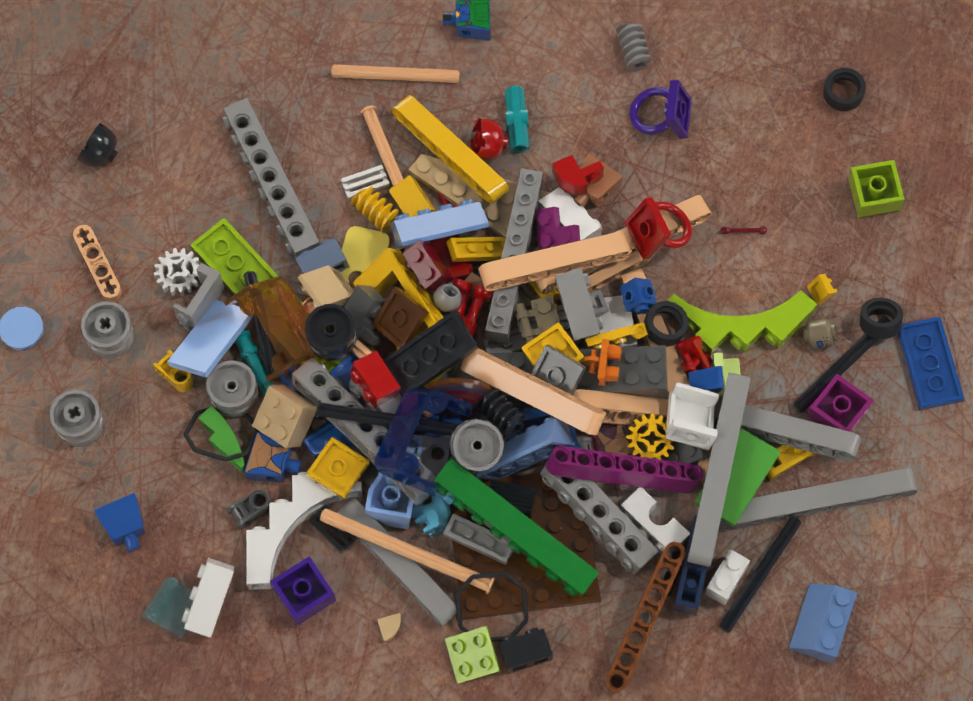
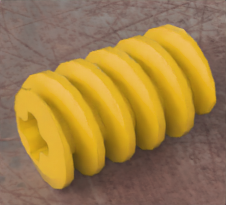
(375, 208)

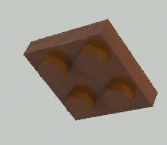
(400, 317)

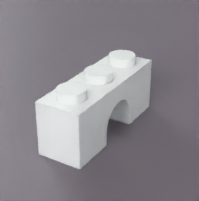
(637, 510)

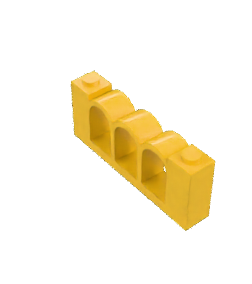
(386, 272)

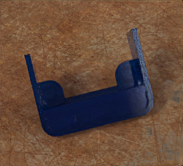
(392, 456)

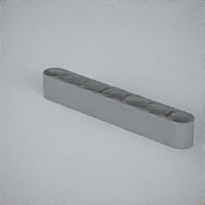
(797, 433)
(404, 570)

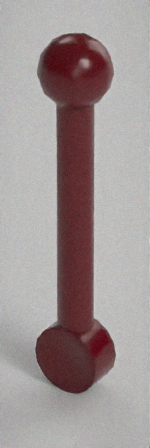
(726, 230)

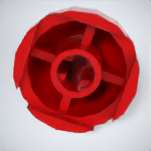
(488, 139)

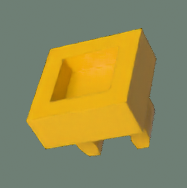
(821, 289)

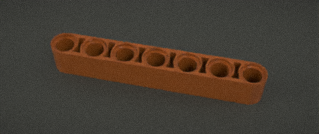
(653, 608)

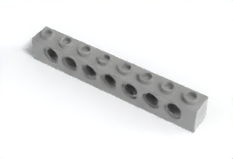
(242, 113)
(516, 243)
(315, 372)

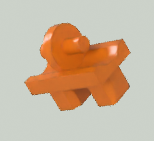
(605, 372)

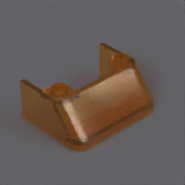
(282, 320)

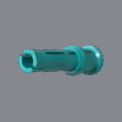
(250, 353)

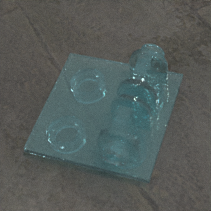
(169, 606)

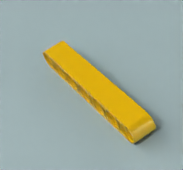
(450, 149)

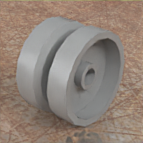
(107, 329)
(233, 376)
(77, 418)
(462, 444)

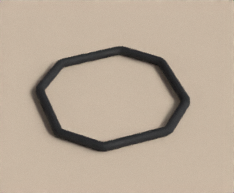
(212, 455)
(487, 575)

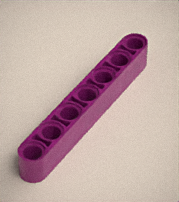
(624, 469)

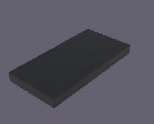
(431, 353)

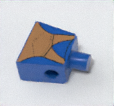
(270, 461)

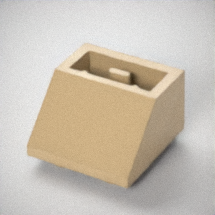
(326, 286)

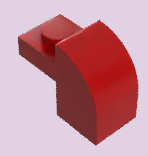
(574, 179)

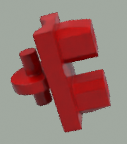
(693, 355)

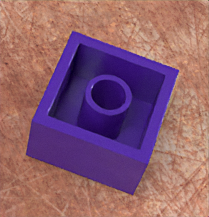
(303, 590)

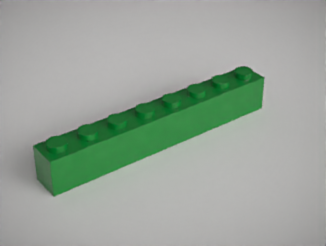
(515, 528)

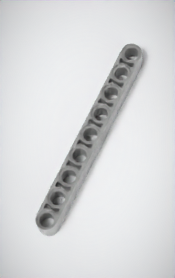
(719, 470)
(826, 498)

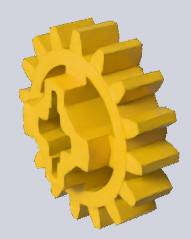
(651, 426)

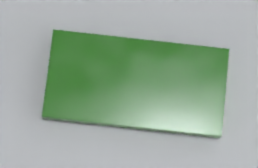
(749, 469)

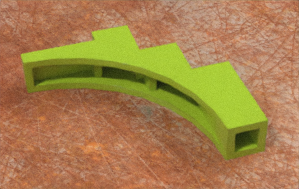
(743, 331)

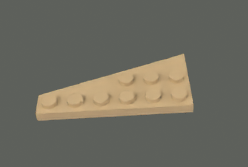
(442, 179)

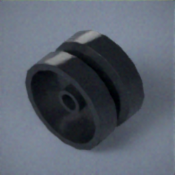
(330, 319)

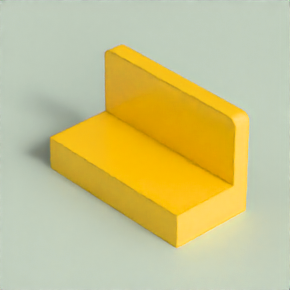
(410, 197)

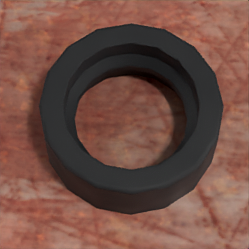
(844, 74)
(668, 308)
(877, 329)

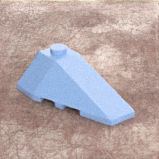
(387, 501)

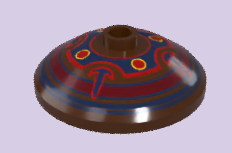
(463, 389)

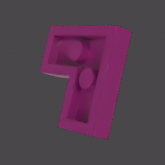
(550, 231)

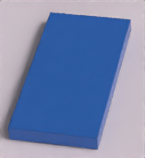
(930, 363)

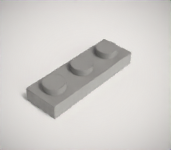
(477, 539)

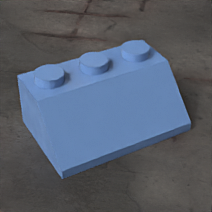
(823, 621)

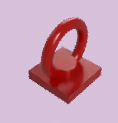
(650, 229)

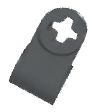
(249, 509)

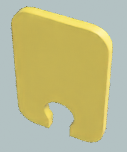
(362, 248)

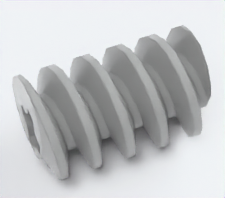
(633, 46)

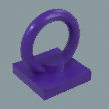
(676, 110)

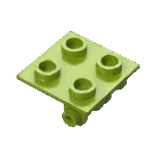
(472, 654)

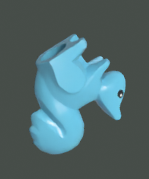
(433, 514)

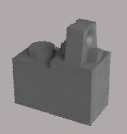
(364, 307)

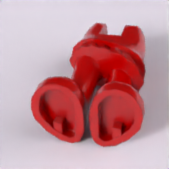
(479, 296)

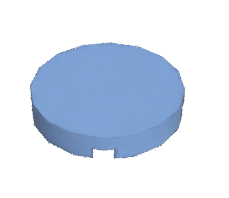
(21, 328)

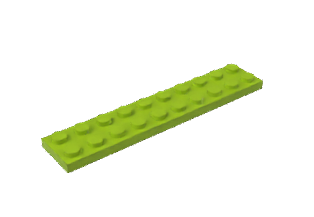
(232, 256)

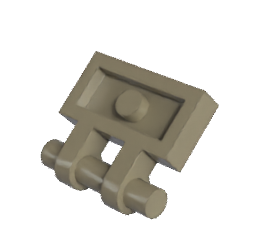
(543, 311)

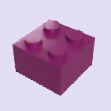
(840, 405)

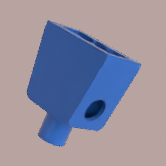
(123, 521)

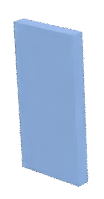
(210, 339)

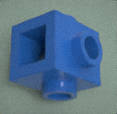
(638, 295)

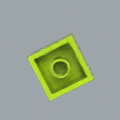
(876, 188)

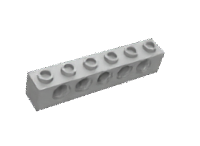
(611, 517)

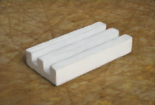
(362, 175)

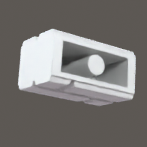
(727, 577)

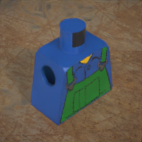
(471, 19)

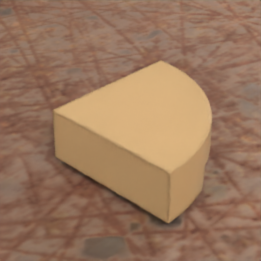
(389, 626)

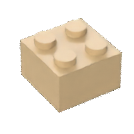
(284, 416)

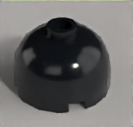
(99, 147)

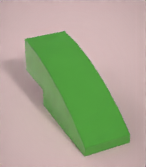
(222, 436)

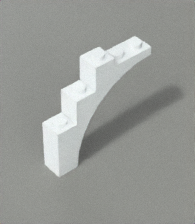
(284, 516)

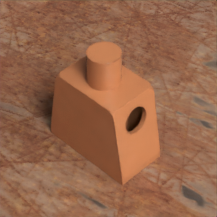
(603, 189)

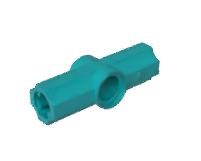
(517, 119)

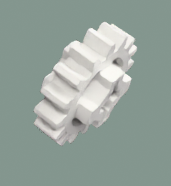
(177, 262)

